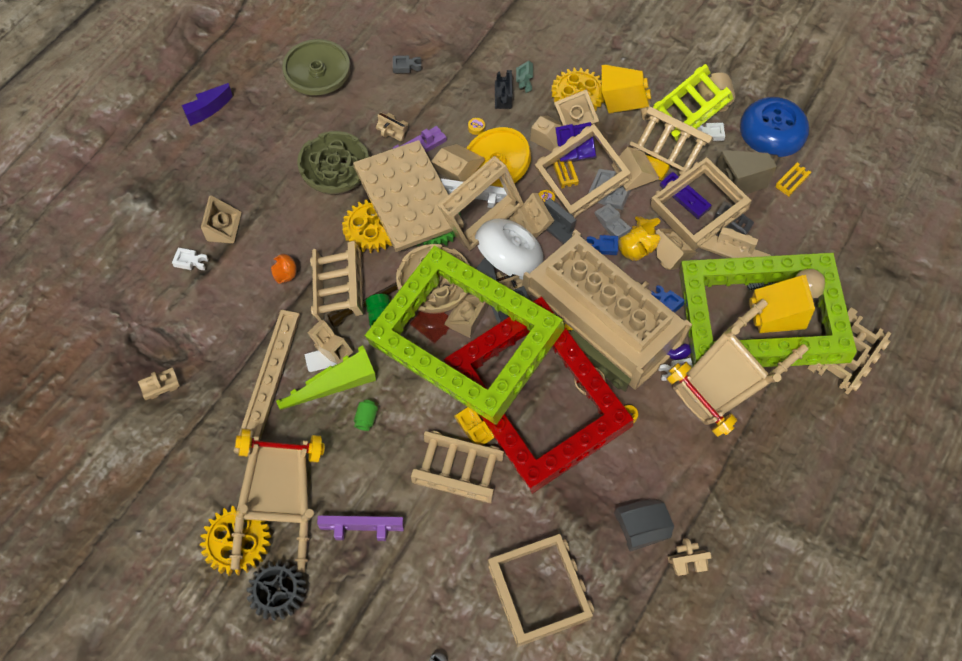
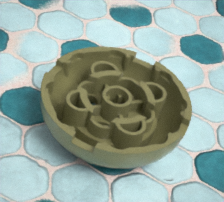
(321, 162)

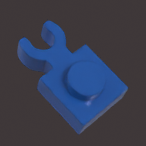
(605, 244)
(669, 299)

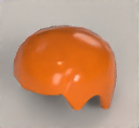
(284, 269)

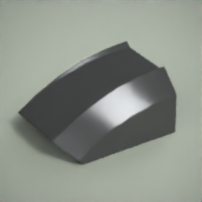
(644, 523)

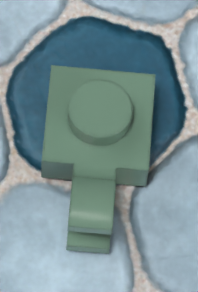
(523, 74)

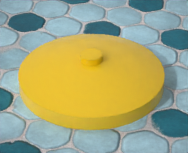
(507, 146)

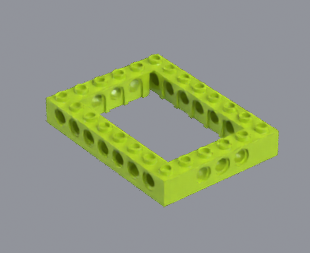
(834, 348)
(489, 403)

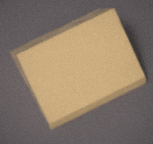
(639, 166)
(220, 221)
(467, 315)

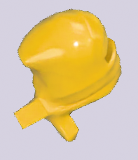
(640, 240)

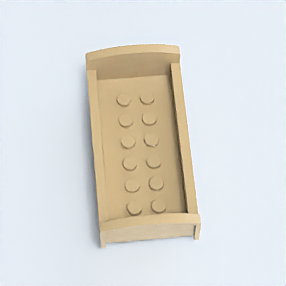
(607, 308)

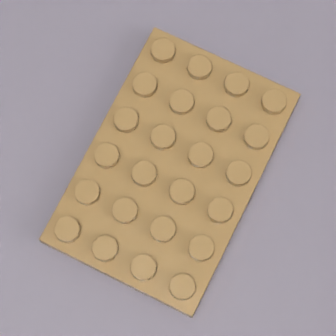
(405, 194)

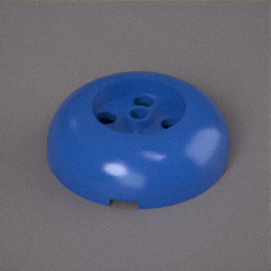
(782, 134)

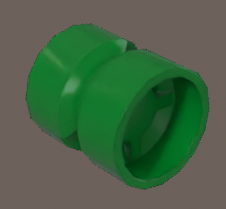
(375, 306)

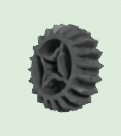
(273, 599)

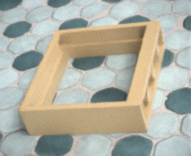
(686, 177)
(474, 187)
(598, 193)
(507, 603)

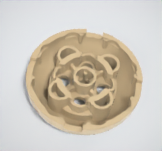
(442, 297)

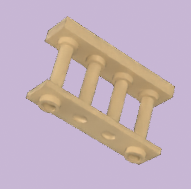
(671, 124)
(354, 286)
(462, 486)

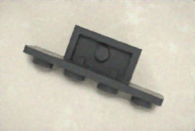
(563, 223)

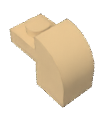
(328, 343)

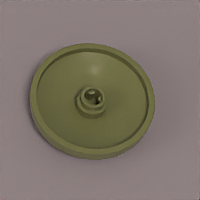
(316, 67)

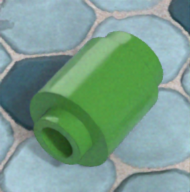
(365, 415)

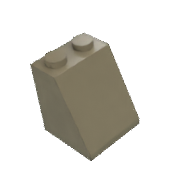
(747, 169)

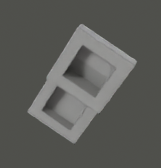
(611, 221)

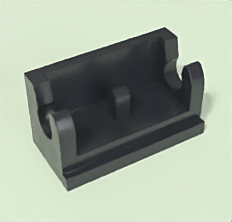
(503, 91)

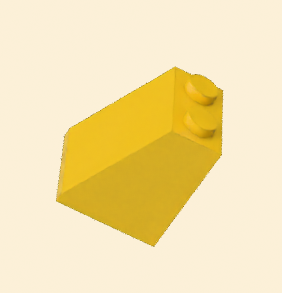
(624, 89)
(788, 305)

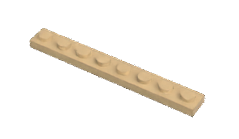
(270, 374)

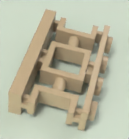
(863, 361)

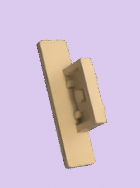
(733, 245)

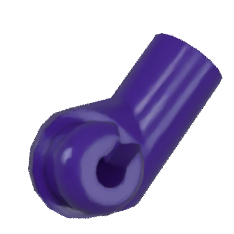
(680, 353)

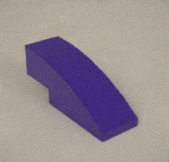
(207, 104)

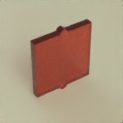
(431, 325)

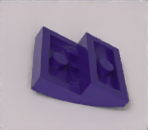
(584, 151)

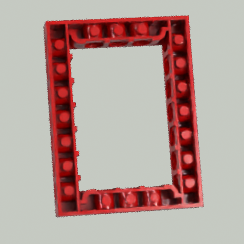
(576, 448)

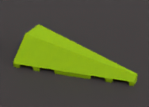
(346, 375)

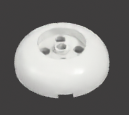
(509, 247)

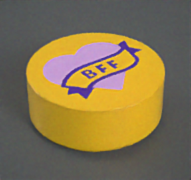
(476, 126)
(546, 194)

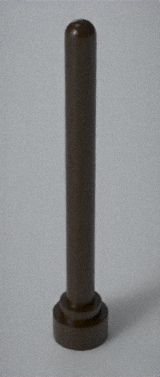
(337, 317)

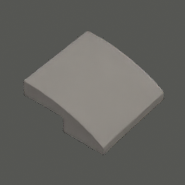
(618, 197)

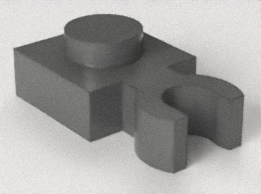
(403, 64)

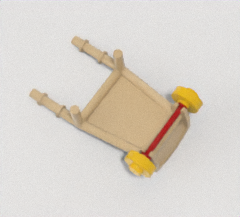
(726, 376)
(275, 488)

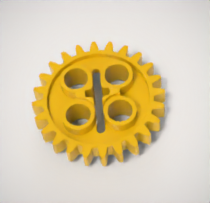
(575, 82)
(369, 227)
(216, 548)

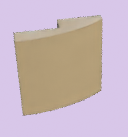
(533, 215)

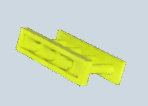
(707, 109)

